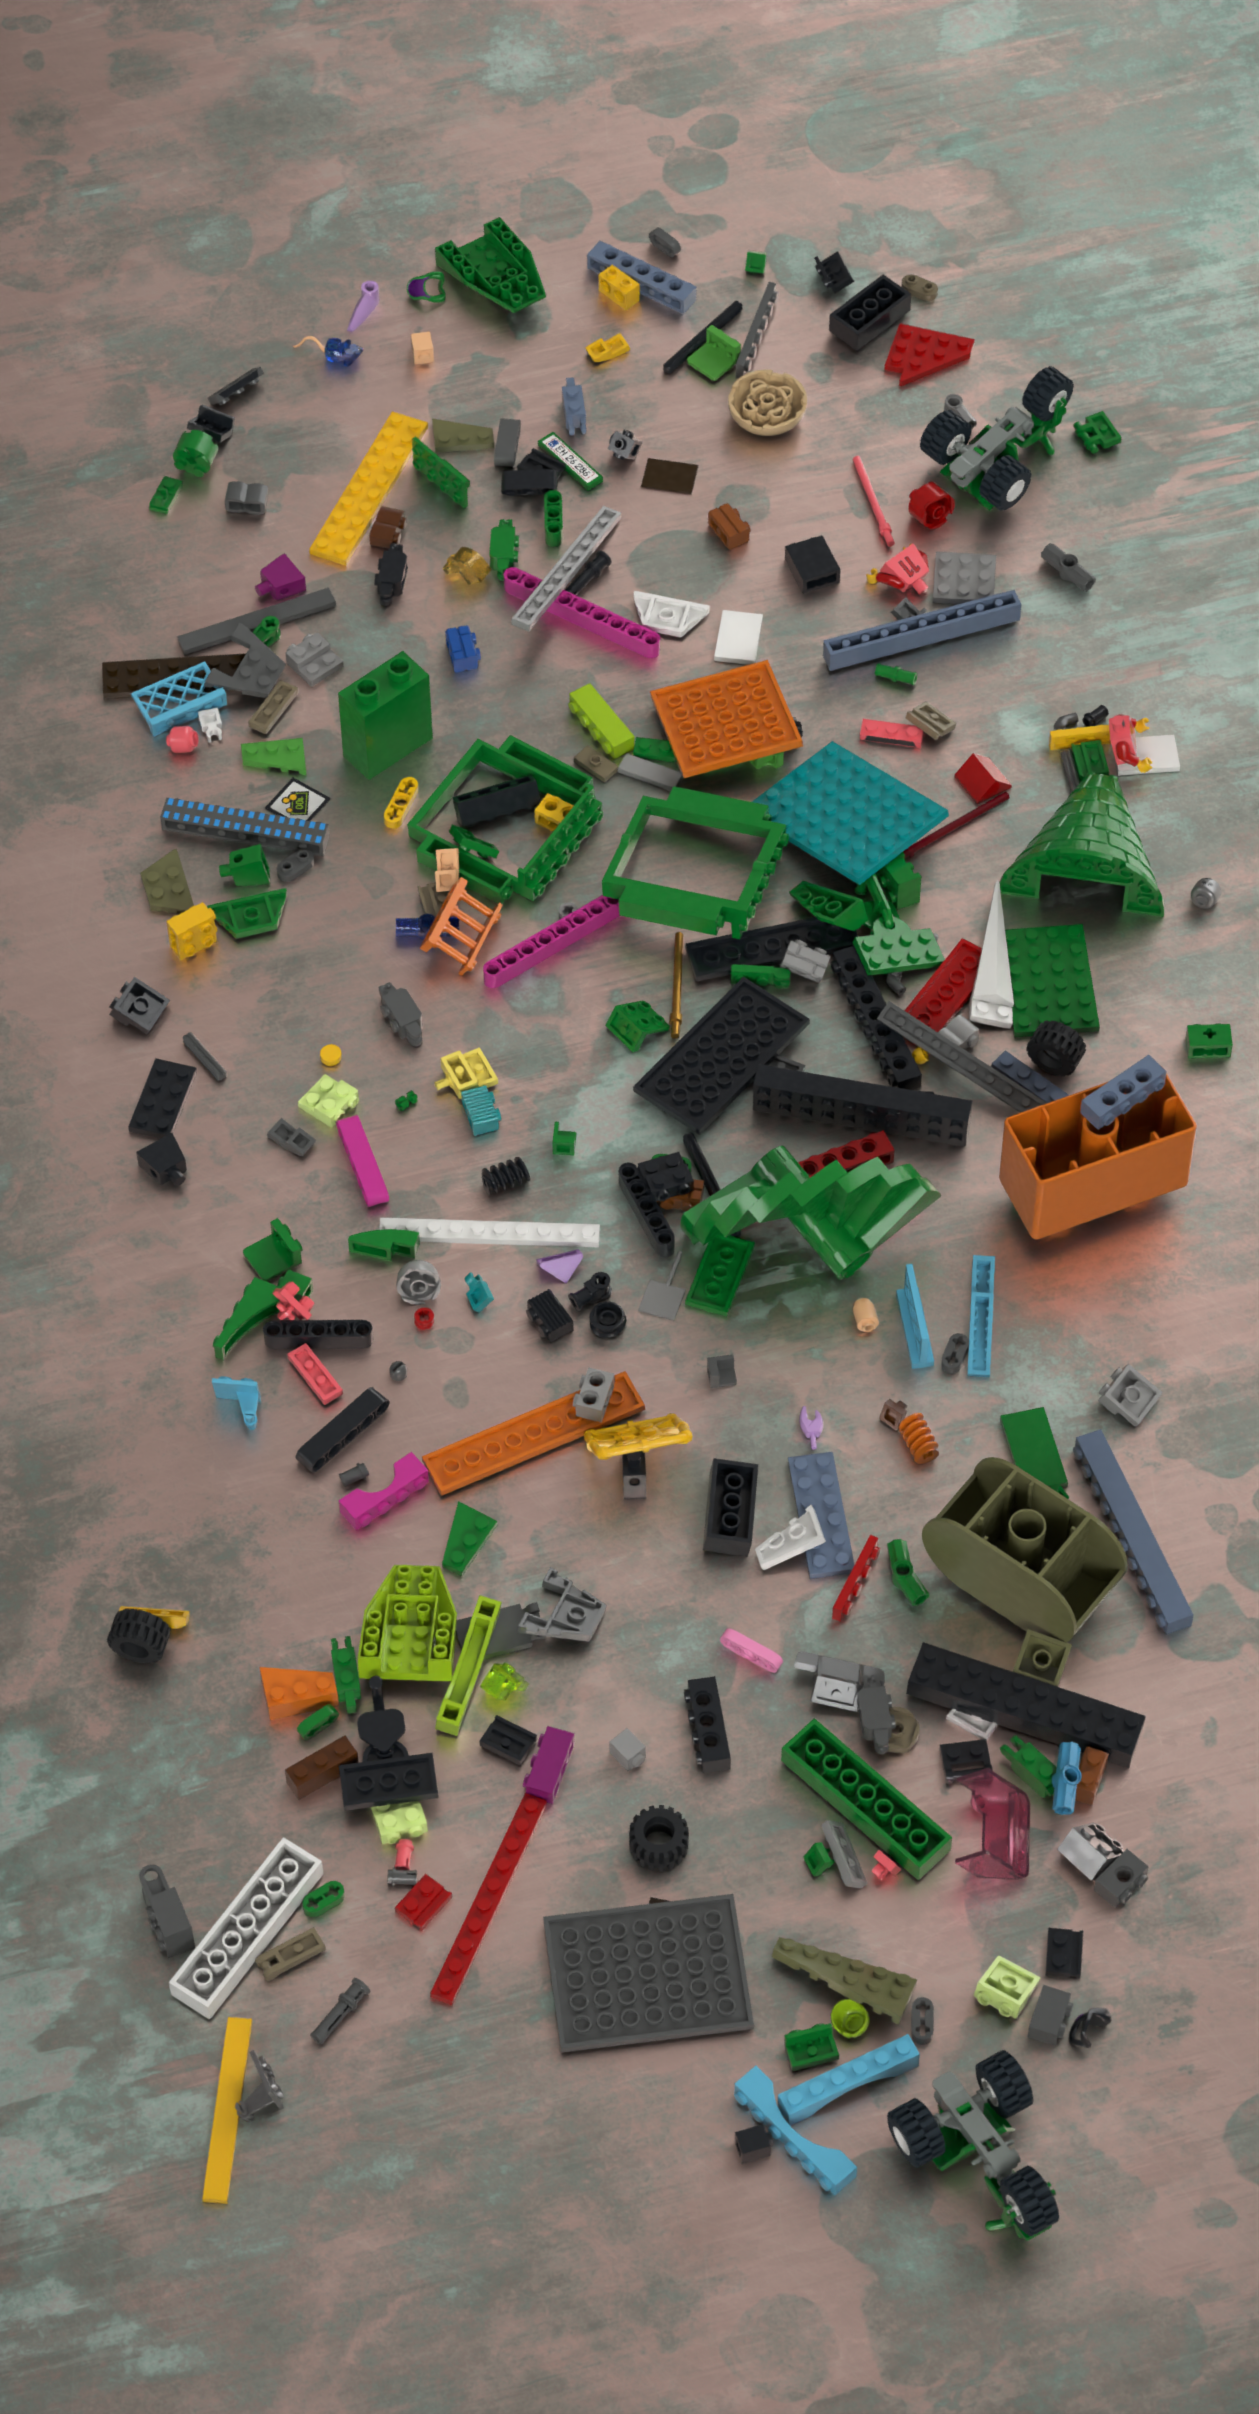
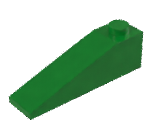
(831, 905)

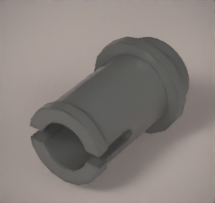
(354, 1474)
(401, 1877)

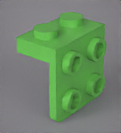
(716, 355)

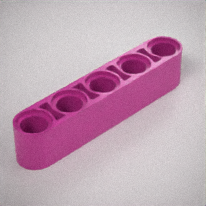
(362, 1161)

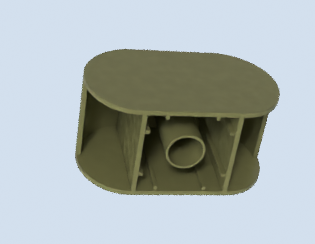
(1025, 1550)

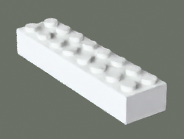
(246, 1928)

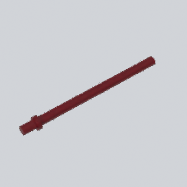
(956, 824)

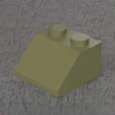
(1042, 1658)

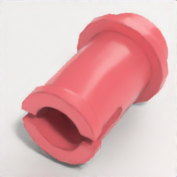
(404, 1848)

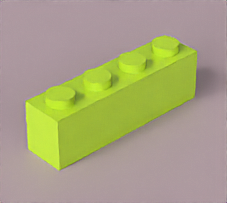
(601, 721)

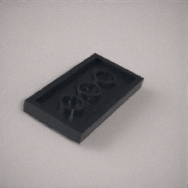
(162, 1099)

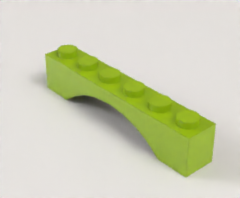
(468, 1666)

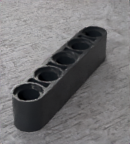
(646, 1218)
(327, 1328)
(342, 1429)

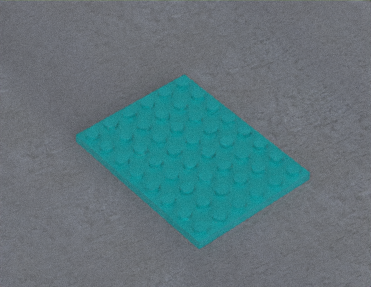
(849, 812)

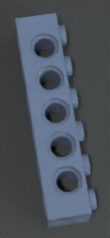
(653, 281)

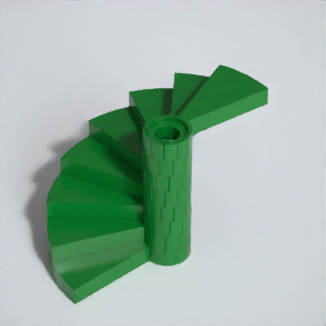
(833, 1210)

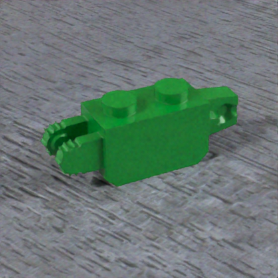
(503, 547)
(346, 1674)
(1031, 1766)

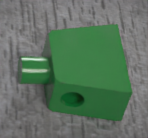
(247, 867)

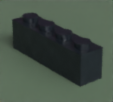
(496, 800)

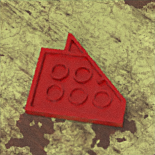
(923, 351)

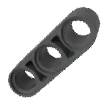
(507, 442)

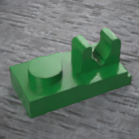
(166, 495)

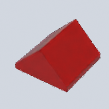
(981, 778)

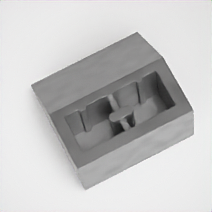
(1090, 1849)

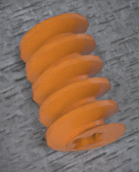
(918, 1438)

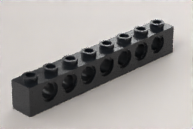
(868, 1004)

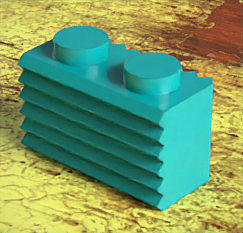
(480, 1110)

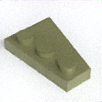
(460, 437)

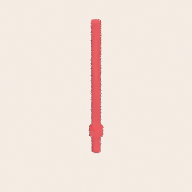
(884, 527)

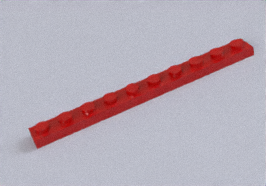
(488, 1899)

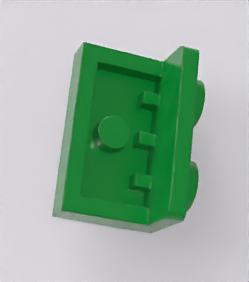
(811, 2046)

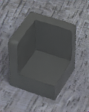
(721, 1371)

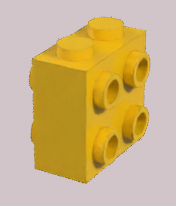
(192, 930)

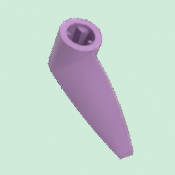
(365, 304)

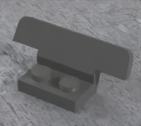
(836, 1679)

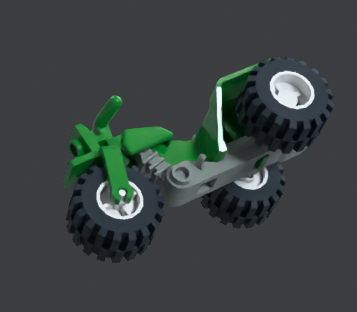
(990, 462)
(971, 2126)

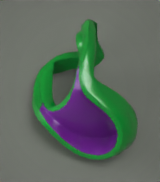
(417, 290)

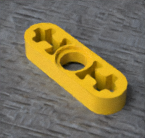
(400, 794)

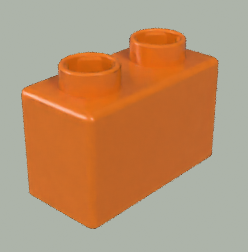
(1070, 1172)

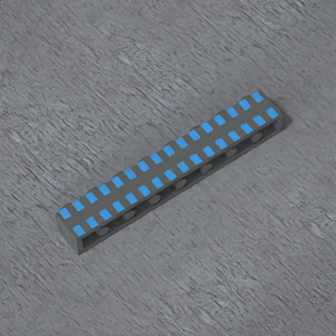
(244, 826)

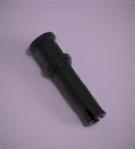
(592, 570)

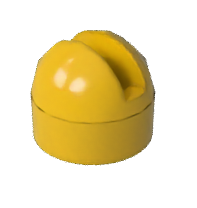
(920, 1056)

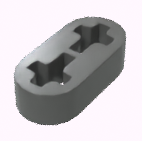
(664, 242)
(959, 1354)
(928, 2020)

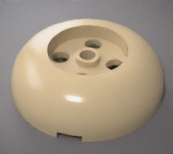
(779, 401)

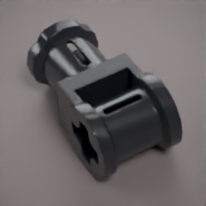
(592, 1291)

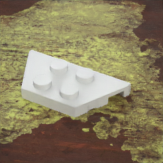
(668, 614)

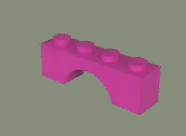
(362, 1507)

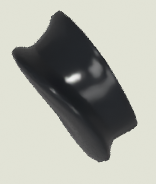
(607, 1319)

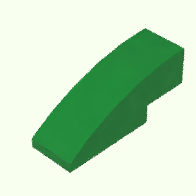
(385, 1243)

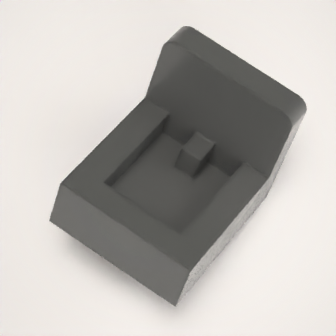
(906, 609)

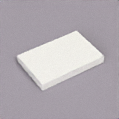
(738, 637)
(1159, 749)

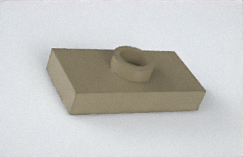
(596, 764)

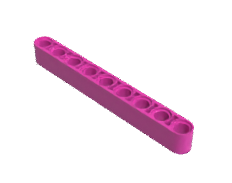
(587, 615)
(550, 941)

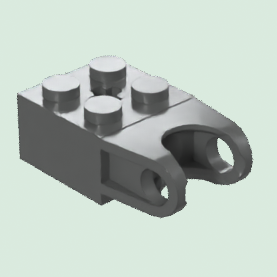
(166, 1914)

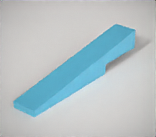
(981, 1316)

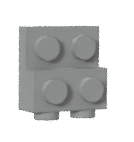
(313, 659)
(1129, 1394)

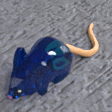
(336, 350)

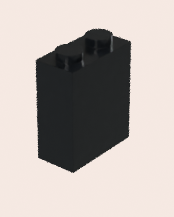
(812, 564)

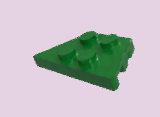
(251, 913)

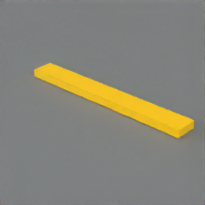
(225, 2115)

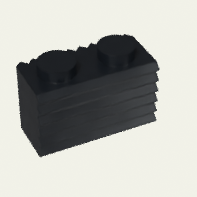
(549, 1315)

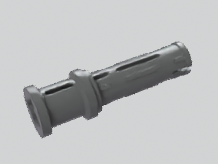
(347, 2002)

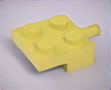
(466, 1071)

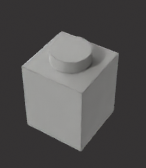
(627, 1750)

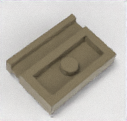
(930, 720)
(431, 899)

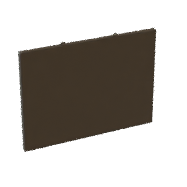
(669, 475)

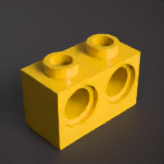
(619, 287)
(551, 811)

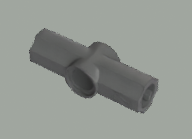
(1068, 567)

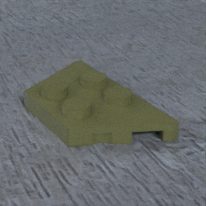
(167, 885)

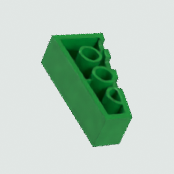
(900, 882)

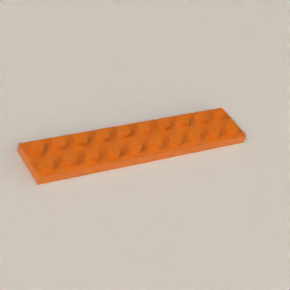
(524, 1437)

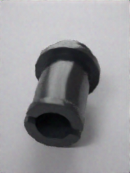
(1095, 716)

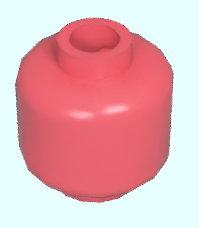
(182, 739)

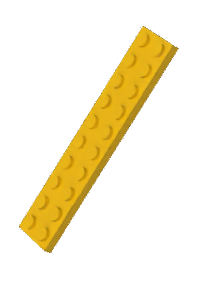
(368, 489)

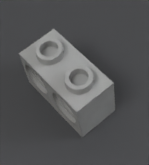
(598, 1395)

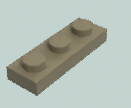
(273, 707)

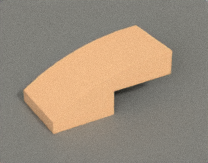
(447, 869)

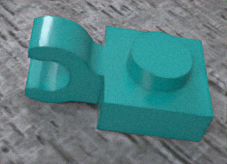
(479, 1292)

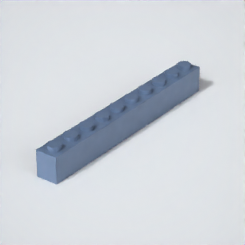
(921, 630)
(1133, 1532)

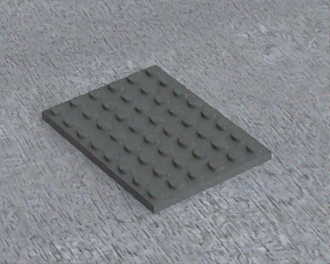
(647, 1973)

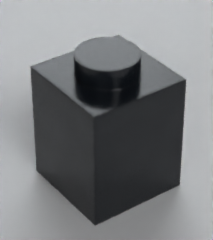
(753, 2143)

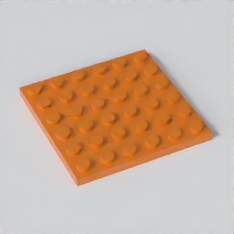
(726, 719)

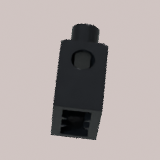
(163, 1160)
(634, 1467)

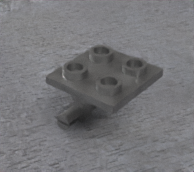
(264, 2095)

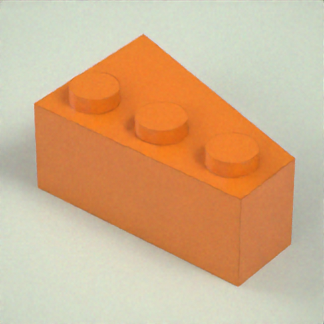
(297, 1691)

